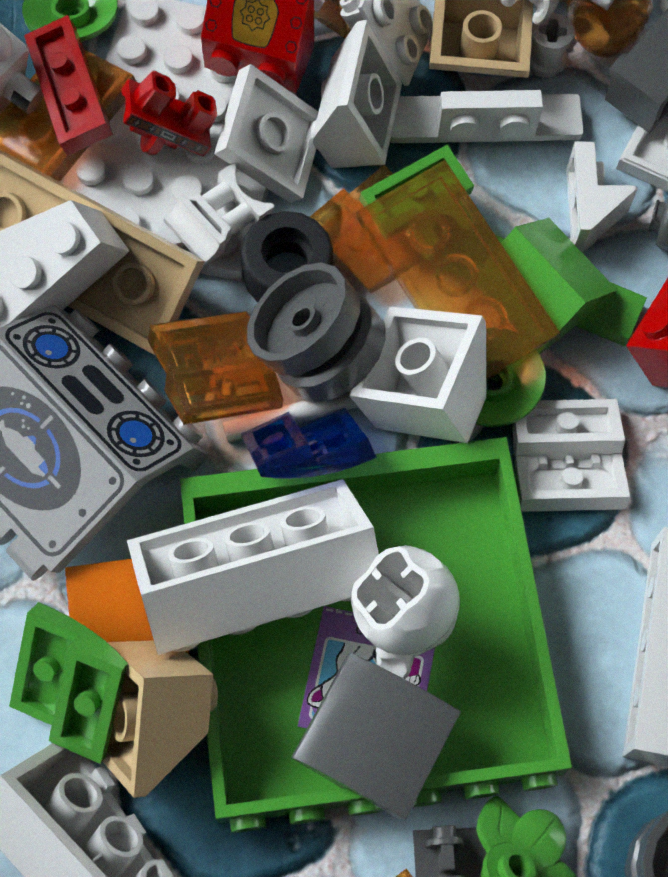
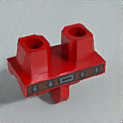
(165, 120)

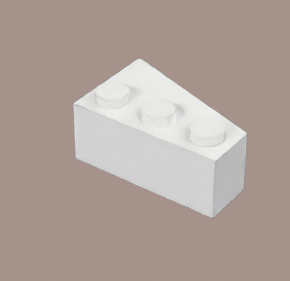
(54, 258)

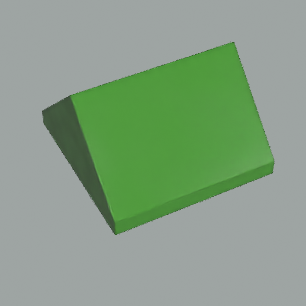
(557, 274)

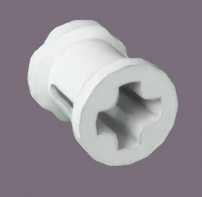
(550, 45)

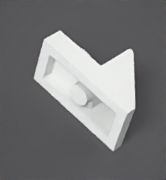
(591, 203)

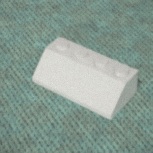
(252, 565)

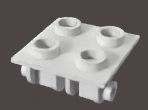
(399, 27)

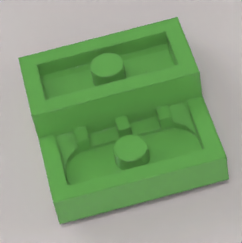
(68, 681)

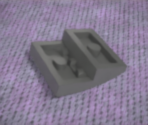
(376, 735)

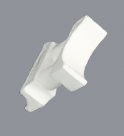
(202, 228)

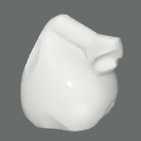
(405, 606)

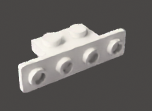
(487, 117)

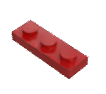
(68, 85)

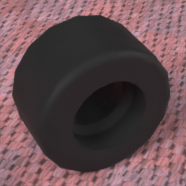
(276, 235)

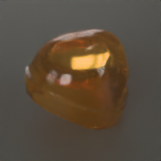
(611, 30)

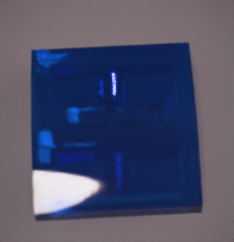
(314, 450)

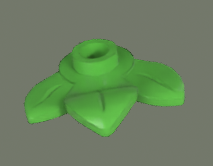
(521, 845)

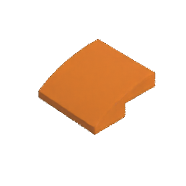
(108, 601)

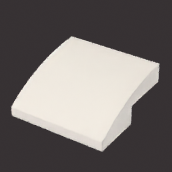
(571, 456)

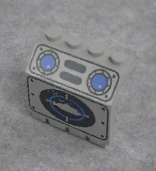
(75, 437)

